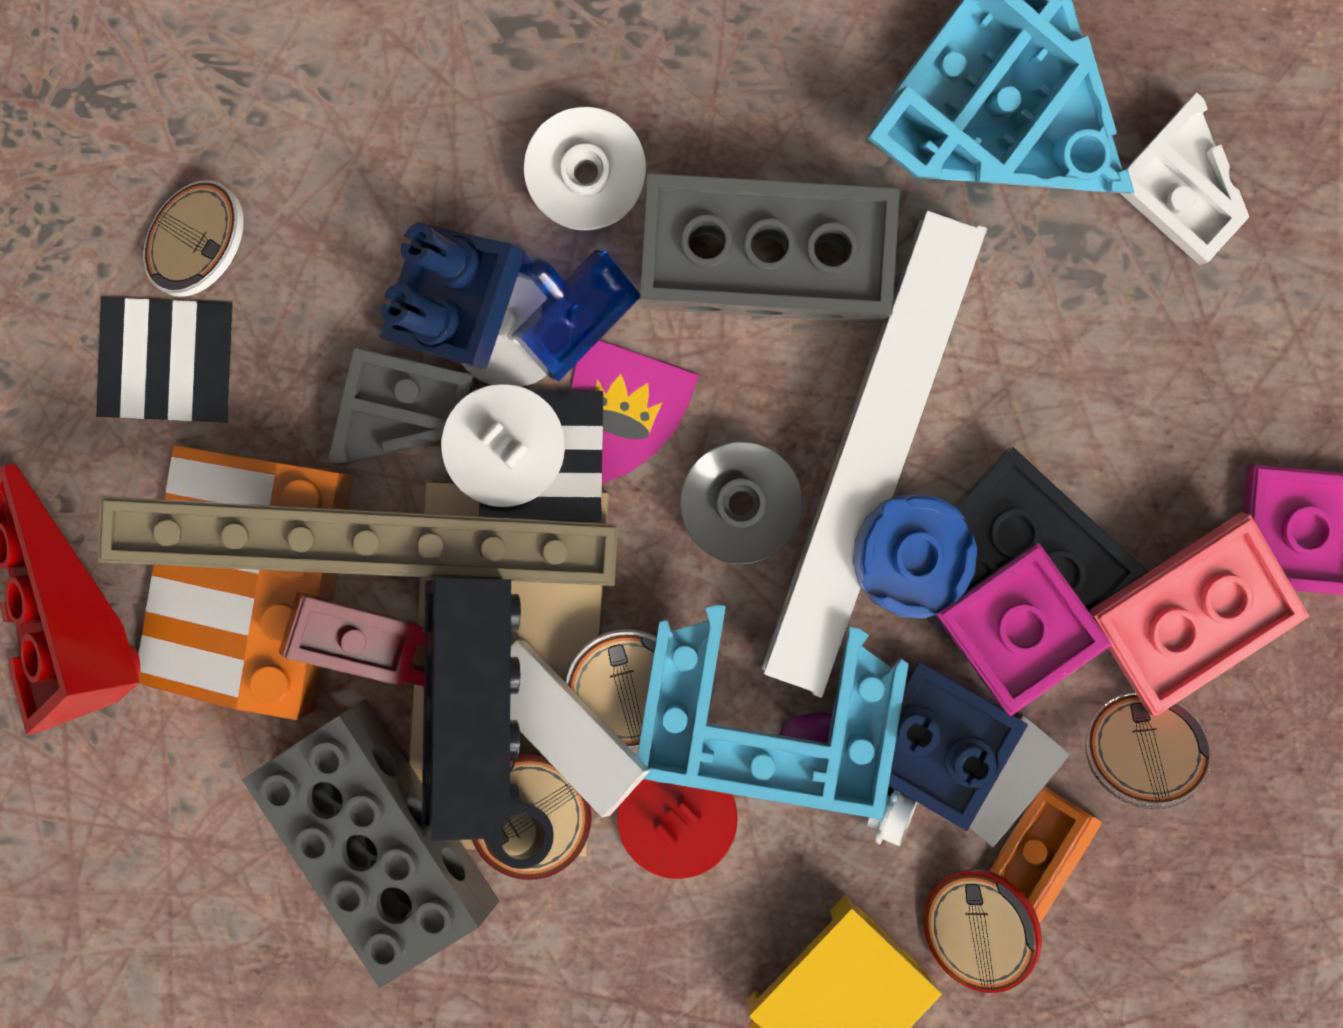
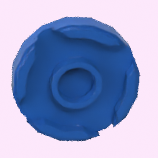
(914, 555)

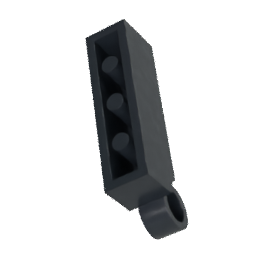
(469, 720)

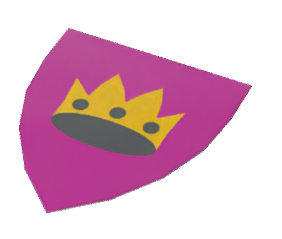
(639, 403)

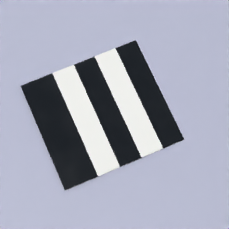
(164, 359)
(578, 486)

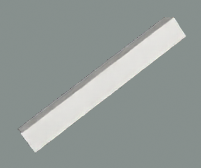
(872, 448)

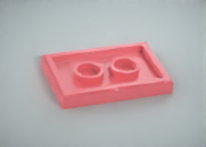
(1199, 613)

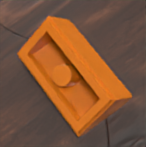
(1045, 848)

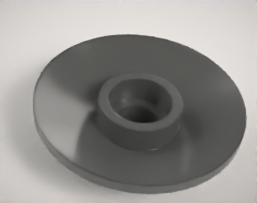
(774, 498)

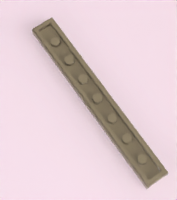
(354, 541)

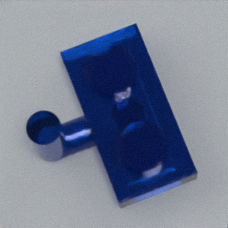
(575, 310)

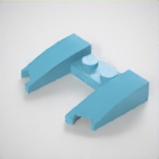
(839, 776)

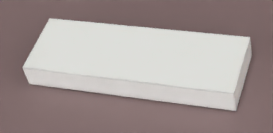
(572, 735)

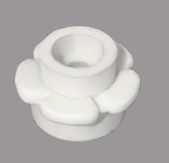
(896, 819)

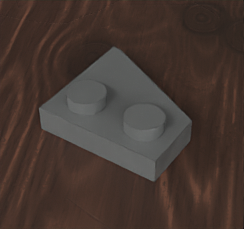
(393, 406)

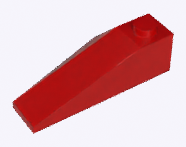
(67, 632)

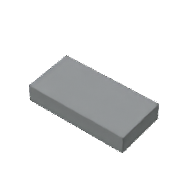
(1022, 778)

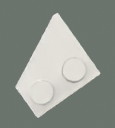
(1186, 185)

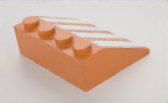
(222, 628)

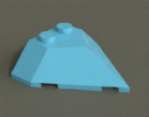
(1005, 100)

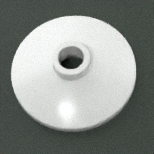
(581, 138)

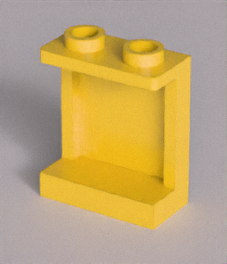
(847, 980)

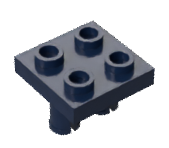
(451, 294)
(950, 746)

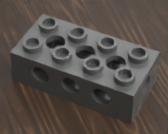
(795, 216)
(355, 830)

